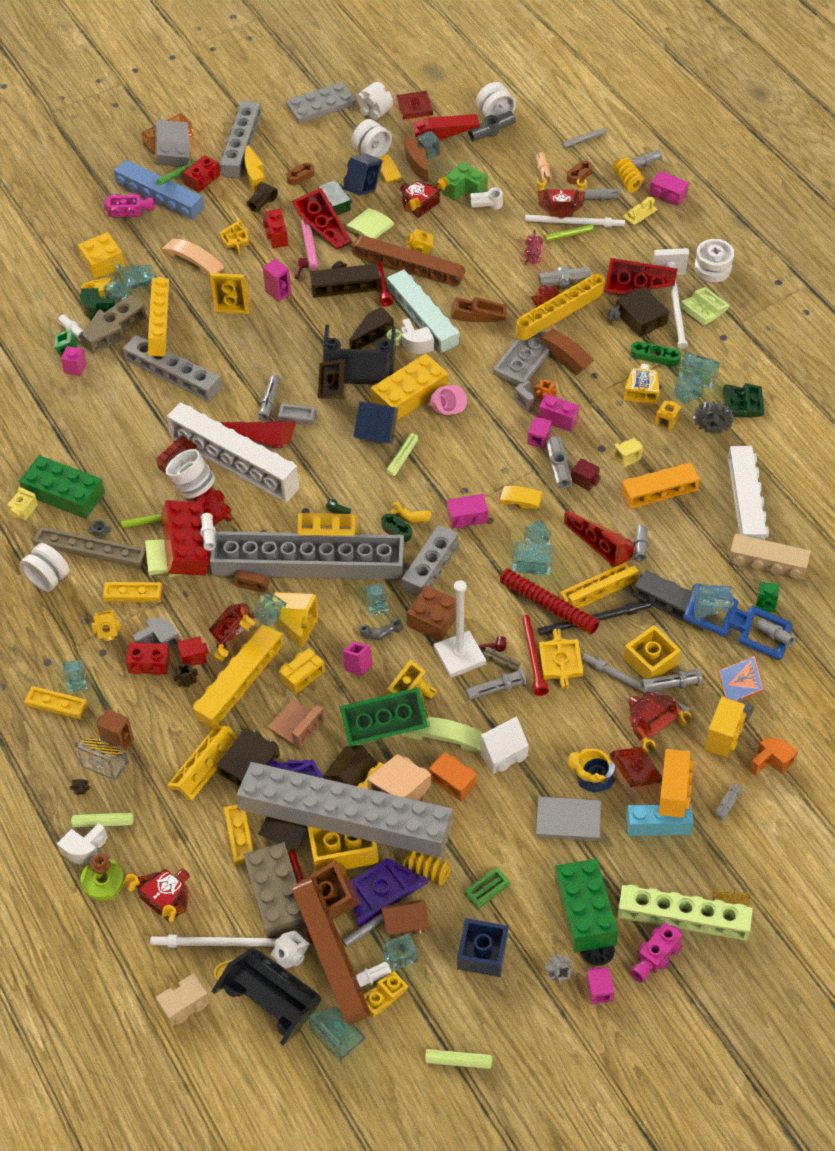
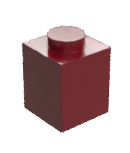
(585, 474)

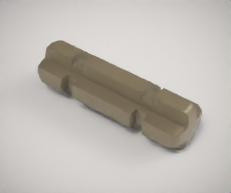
(501, 659)

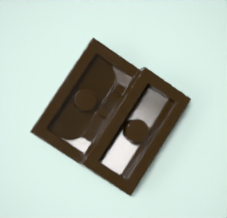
(283, 831)

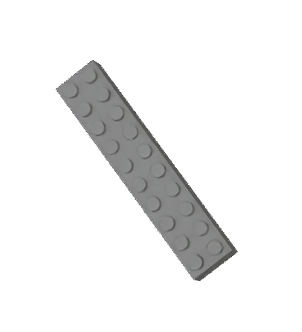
(308, 555)
(345, 809)

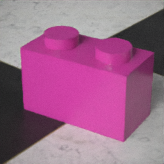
(669, 188)
(277, 280)
(560, 412)
(467, 511)

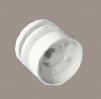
(190, 474)

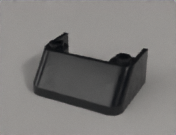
(362, 364)
(271, 989)

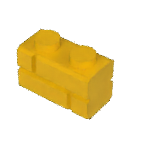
(301, 671)

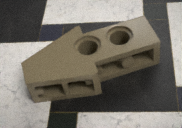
(109, 327)

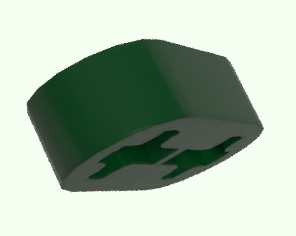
(397, 526)

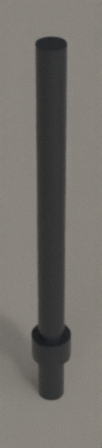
(629, 609)

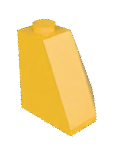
(298, 616)

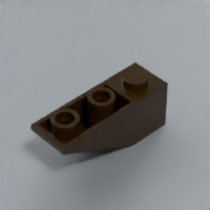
(373, 327)

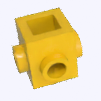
(420, 241)
(106, 618)

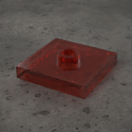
(414, 105)
(636, 767)

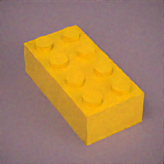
(410, 385)

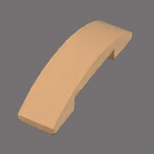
(194, 254)

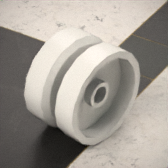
(495, 100)
(371, 138)
(714, 260)
(44, 567)

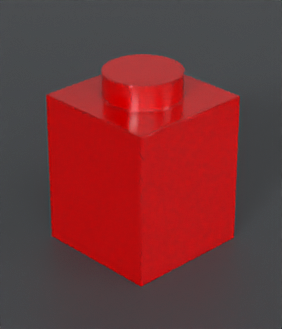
(193, 651)

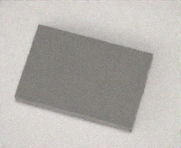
(568, 818)

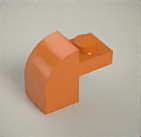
(773, 752)

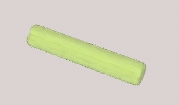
(402, 454)
(110, 819)
(458, 1059)

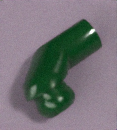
(333, 506)

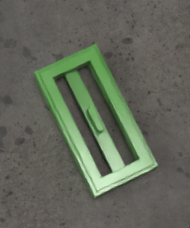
(473, 898)

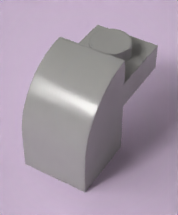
(158, 631)

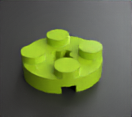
(106, 890)

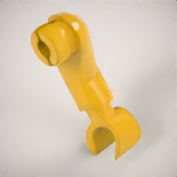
(412, 517)

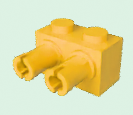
(409, 678)

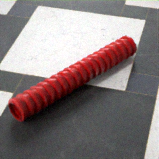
(549, 601)

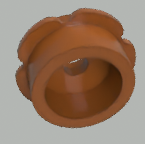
(100, 868)

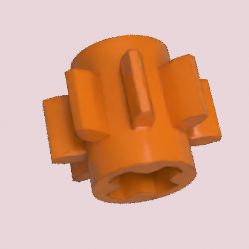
(545, 387)

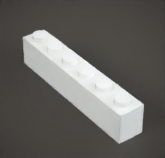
(747, 492)

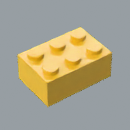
(344, 849)

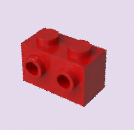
(201, 173)
(276, 228)
(148, 658)

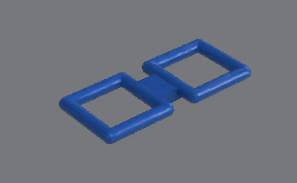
(742, 622)

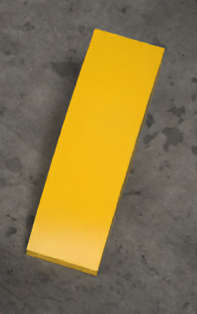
(254, 169)

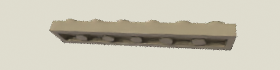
(91, 547)

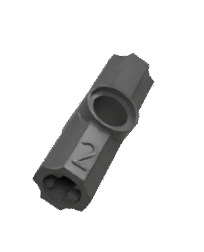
(492, 125)

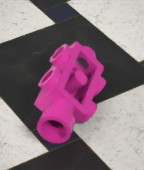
(127, 205)
(663, 948)

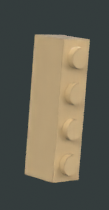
(769, 556)

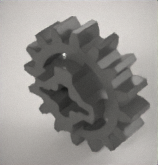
(713, 417)

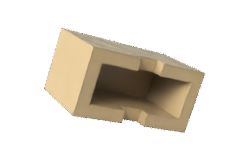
(183, 1001)

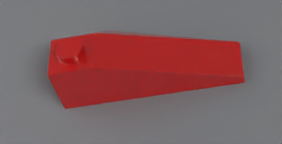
(446, 125)
(320, 215)
(630, 276)
(268, 433)
(605, 542)

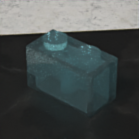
(702, 367)
(532, 558)

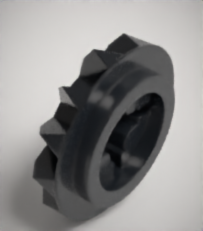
(598, 959)

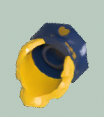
(593, 769)

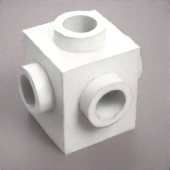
(290, 949)

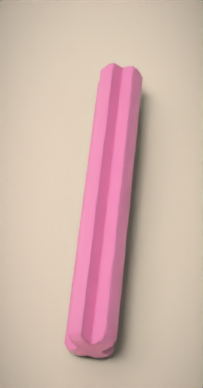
(309, 244)

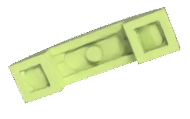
(451, 732)

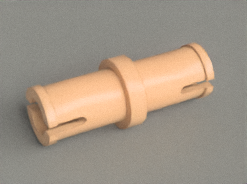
(543, 167)

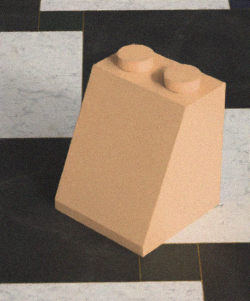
(400, 778)

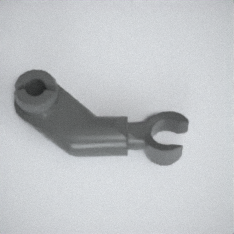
(378, 634)

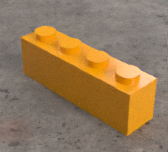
(660, 485)
(676, 783)

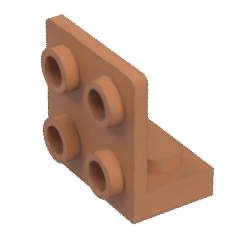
(297, 723)

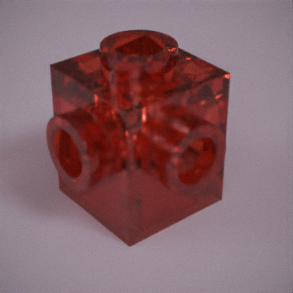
(544, 294)

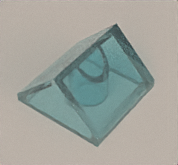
(335, 1032)

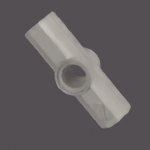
(564, 276)
(558, 461)

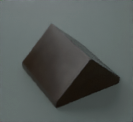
(332, 379)
(351, 766)

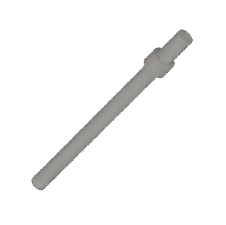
(602, 665)

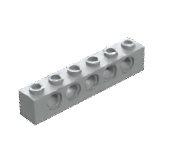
(240, 135)
(173, 369)

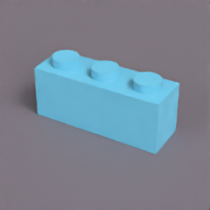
(646, 821)

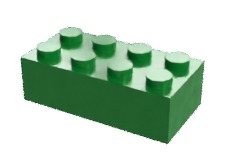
(63, 486)
(384, 716)
(585, 905)

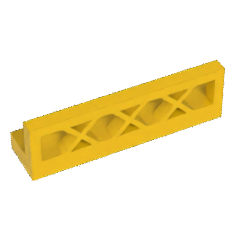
(607, 586)
(203, 762)

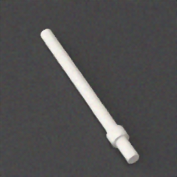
(607, 222)
(174, 941)

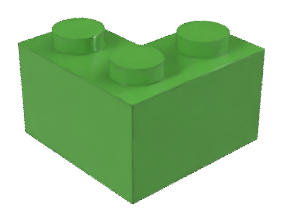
(465, 179)

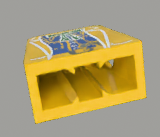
(642, 385)

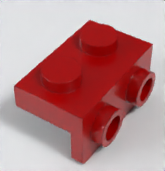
(214, 504)

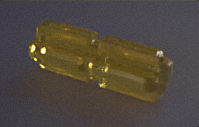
(735, 898)

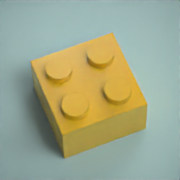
(101, 255)
(652, 654)
(725, 727)

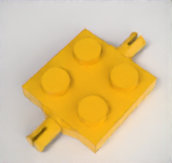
(560, 659)

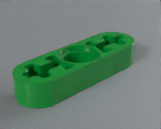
(668, 352)

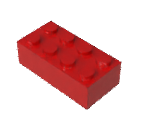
(183, 538)

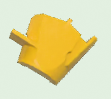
(235, 236)

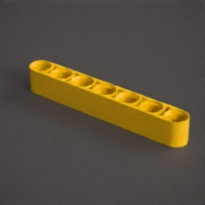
(559, 307)

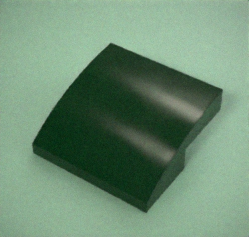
(744, 400)

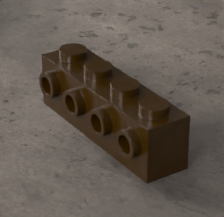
(345, 280)

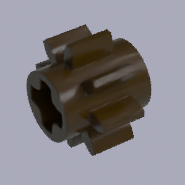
(185, 675)

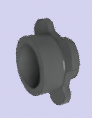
(613, 314)
(99, 529)

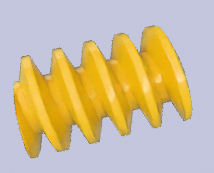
(628, 174)
(428, 866)

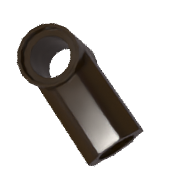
(263, 194)

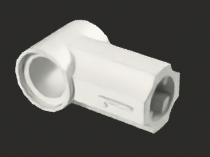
(492, 198)

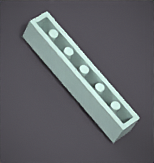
(422, 310)

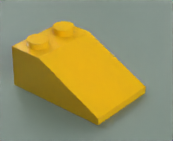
(230, 293)

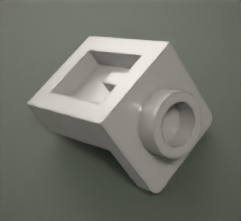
(524, 396)

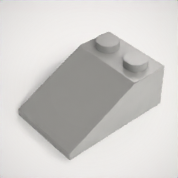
(171, 143)

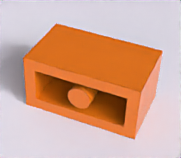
(453, 776)

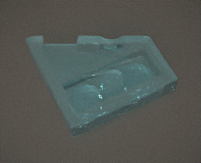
(135, 275)
(711, 599)

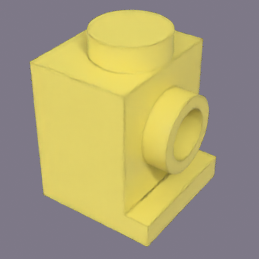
(628, 452)
(22, 504)

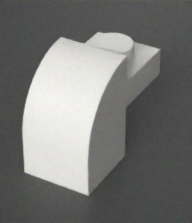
(418, 340)
(80, 849)

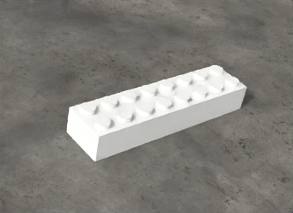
(235, 452)

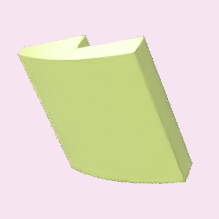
(370, 224)
(704, 306)
(157, 557)

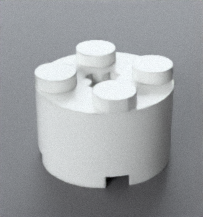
(374, 101)

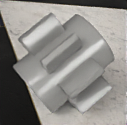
(558, 968)

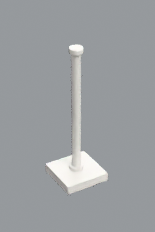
(675, 259)
(461, 651)

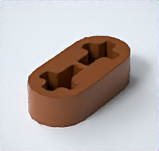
(581, 171)
(300, 173)
(250, 581)

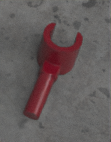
(302, 263)
(500, 644)

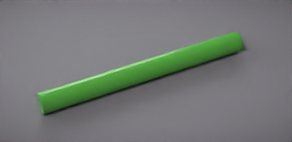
(173, 174)

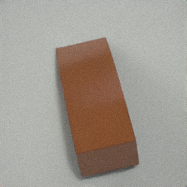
(416, 158)
(478, 310)
(567, 350)

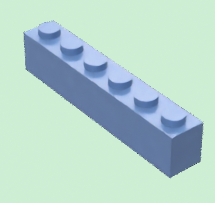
(168, 194)

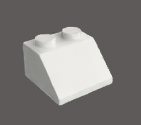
(504, 746)

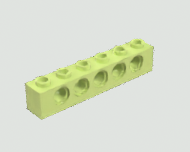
(694, 920)

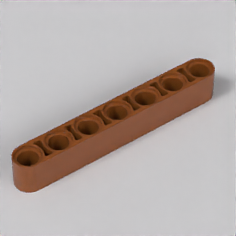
(408, 260)
(331, 951)

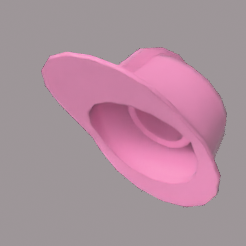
(448, 400)

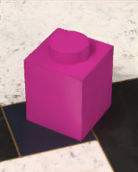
(73, 361)
(539, 432)
(357, 658)
(599, 985)

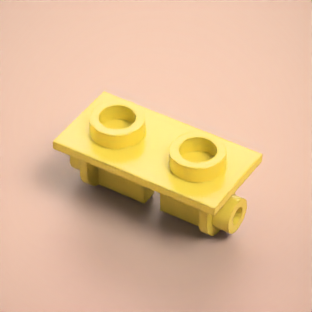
(641, 211)

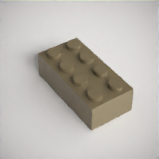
(272, 884)

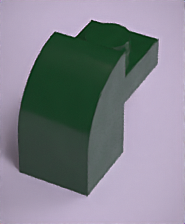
(92, 302)

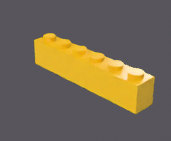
(158, 317)
(238, 676)

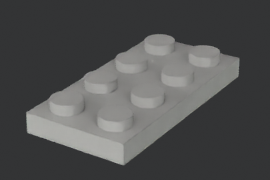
(320, 102)
(522, 359)

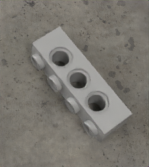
(430, 560)

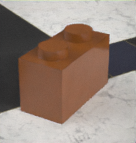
(115, 729)
(405, 917)

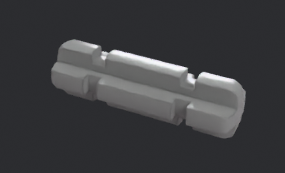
(728, 801)

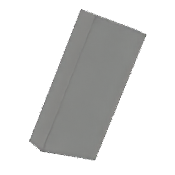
(297, 413)

